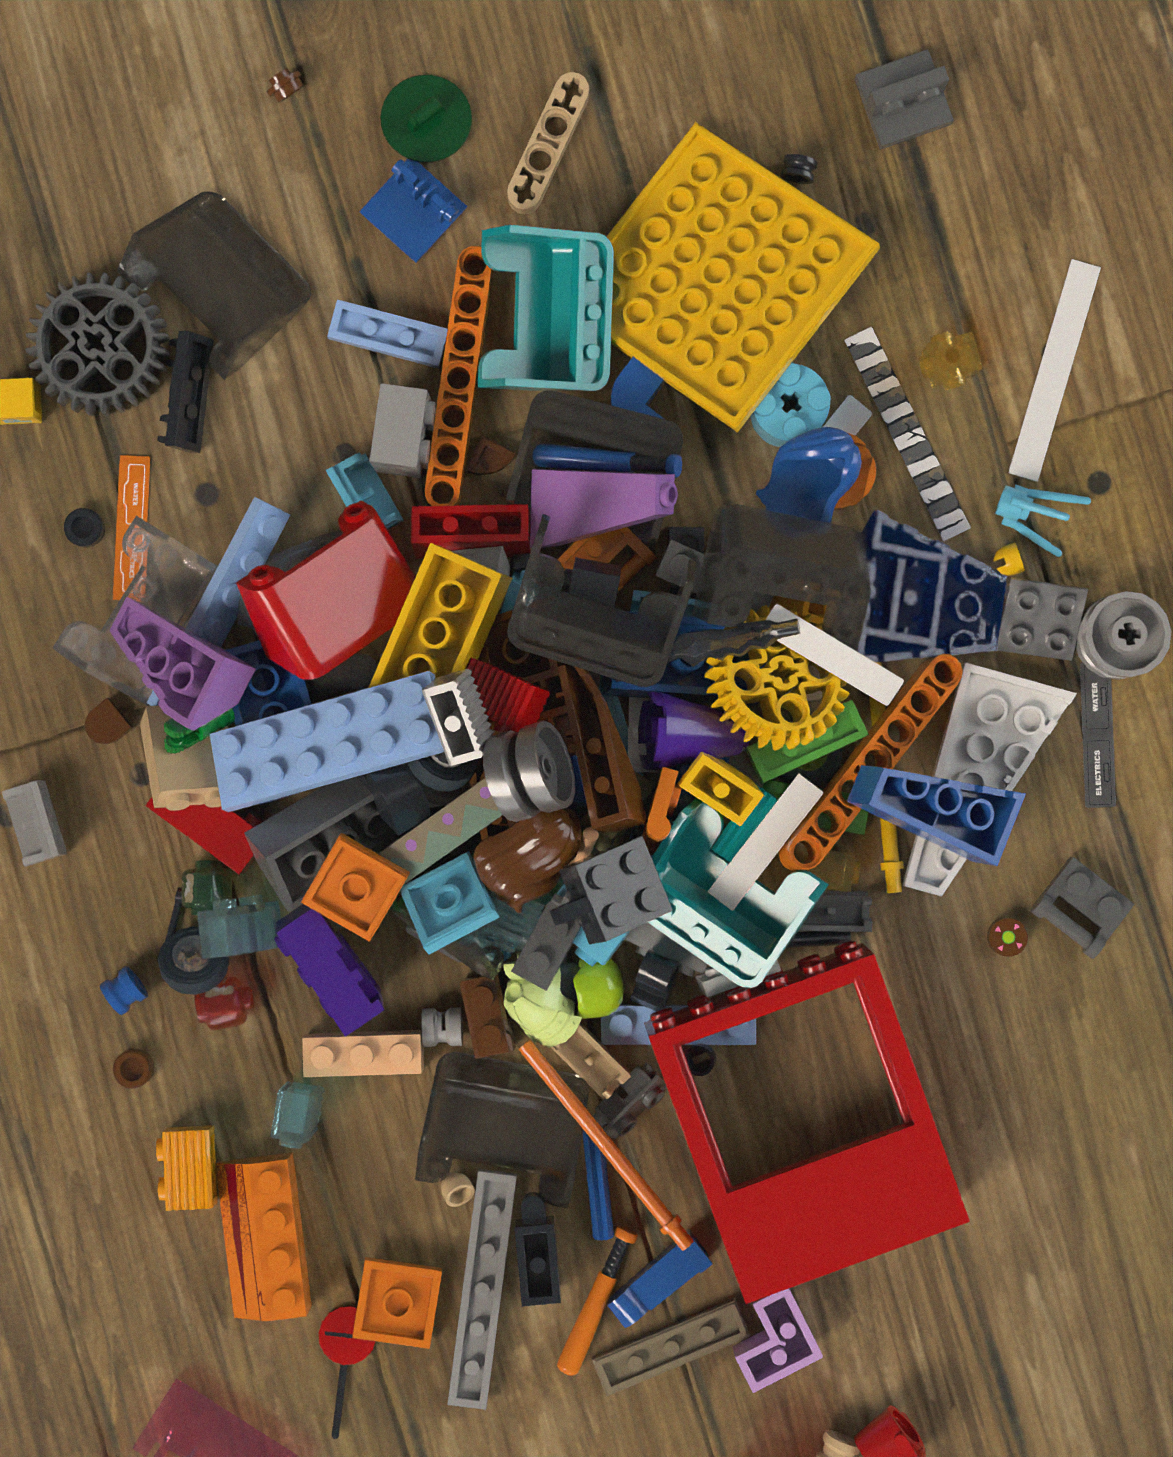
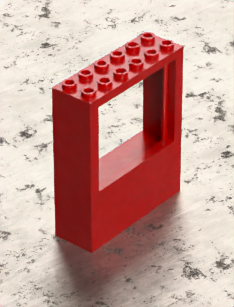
(840, 1201)

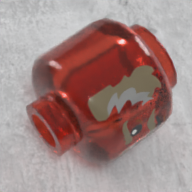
(224, 1004)

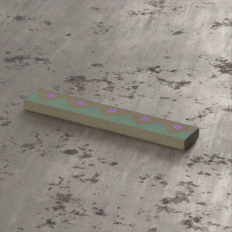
(442, 832)

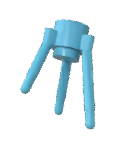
(1018, 502)

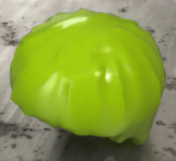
(598, 989)

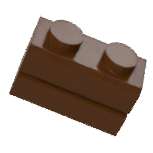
(486, 1015)

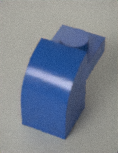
(636, 388)

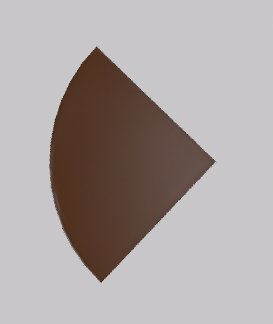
(489, 457)

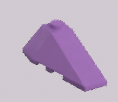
(182, 668)

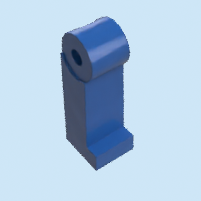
(658, 1281)

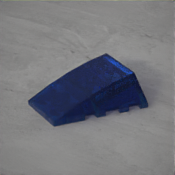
(926, 596)

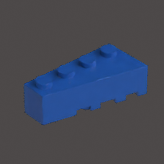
(944, 811)

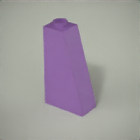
(596, 502)

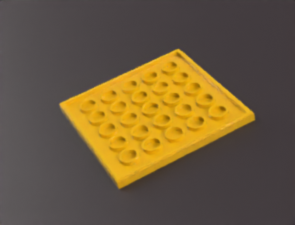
(726, 274)

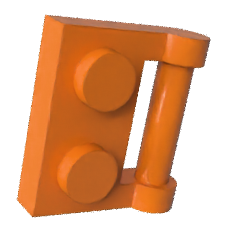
(606, 547)
(662, 805)

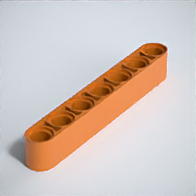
(454, 362)
(885, 751)

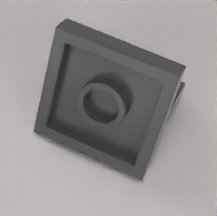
(905, 98)

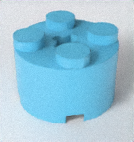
(811, 406)

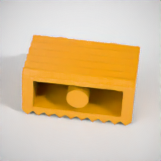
(188, 1168)

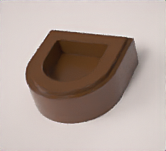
(106, 723)

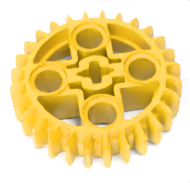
(772, 692)

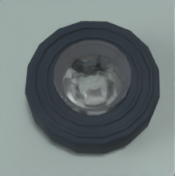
(194, 975)

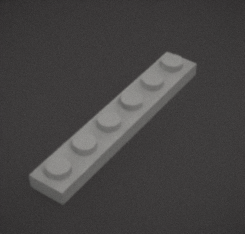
(482, 1289)

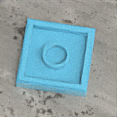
(448, 903)

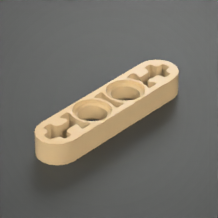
(551, 144)

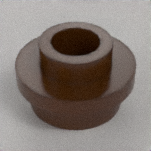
(284, 84)

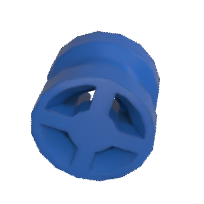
(123, 990)

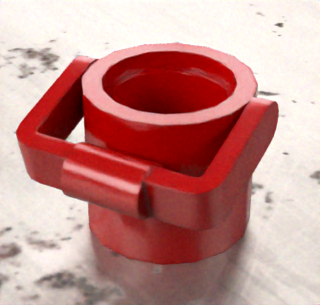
(890, 1436)

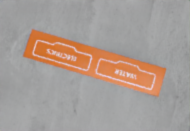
(132, 502)

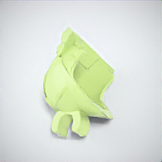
(542, 1014)

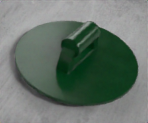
(426, 118)

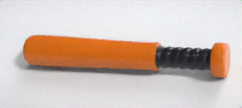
(594, 1306)

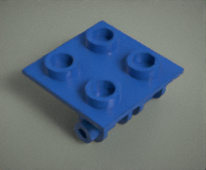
(413, 208)

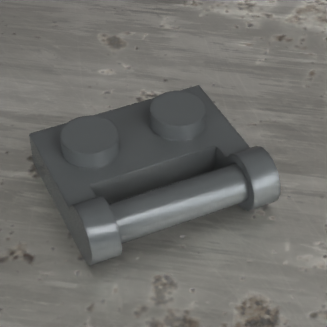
(1091, 898)

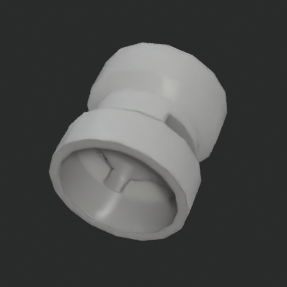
(433, 1027)

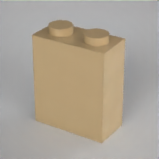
(179, 777)

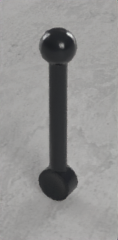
(175, 914)

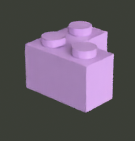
(781, 1347)

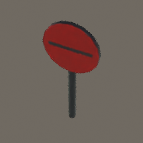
(341, 1348)

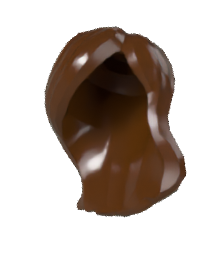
(528, 856)

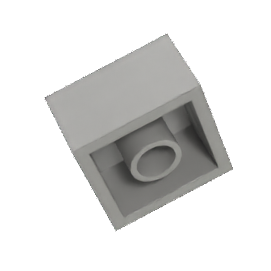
(402, 431)

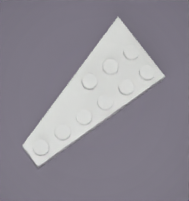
(986, 742)

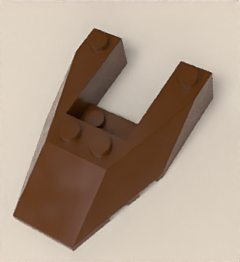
(585, 726)

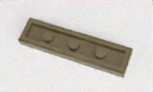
(670, 1346)

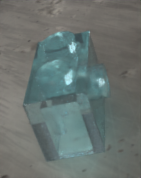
(238, 928)

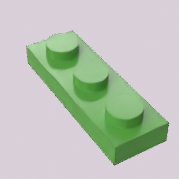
(772, 764)

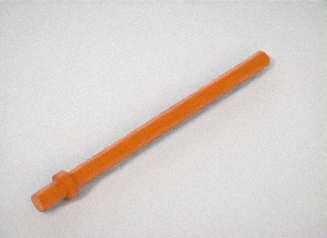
(669, 1223)

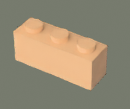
(363, 1053)

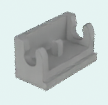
(34, 822)

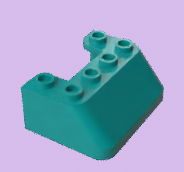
(559, 309)
(735, 942)

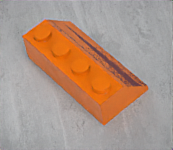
(264, 1237)

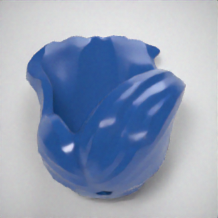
(812, 474)

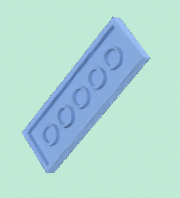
(324, 743)

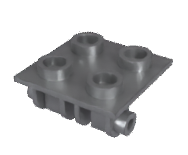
(1041, 618)

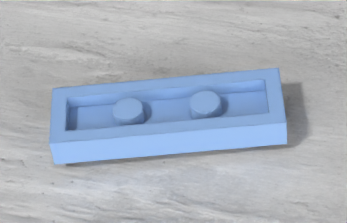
(388, 334)

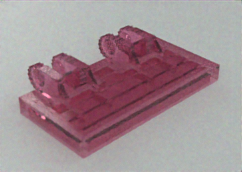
(201, 1428)

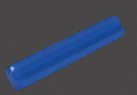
(598, 1190)

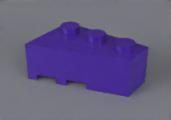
(330, 967)

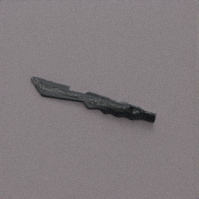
(720, 643)

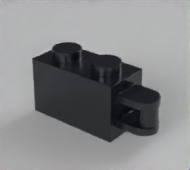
(537, 1253)

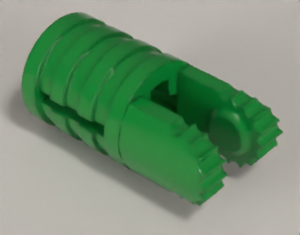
(182, 738)

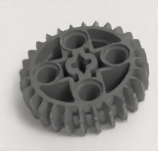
(80, 341)

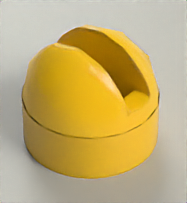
(1012, 560)

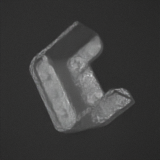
(167, 582)

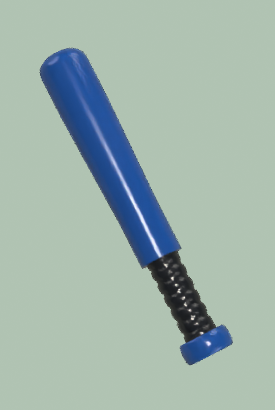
(603, 460)

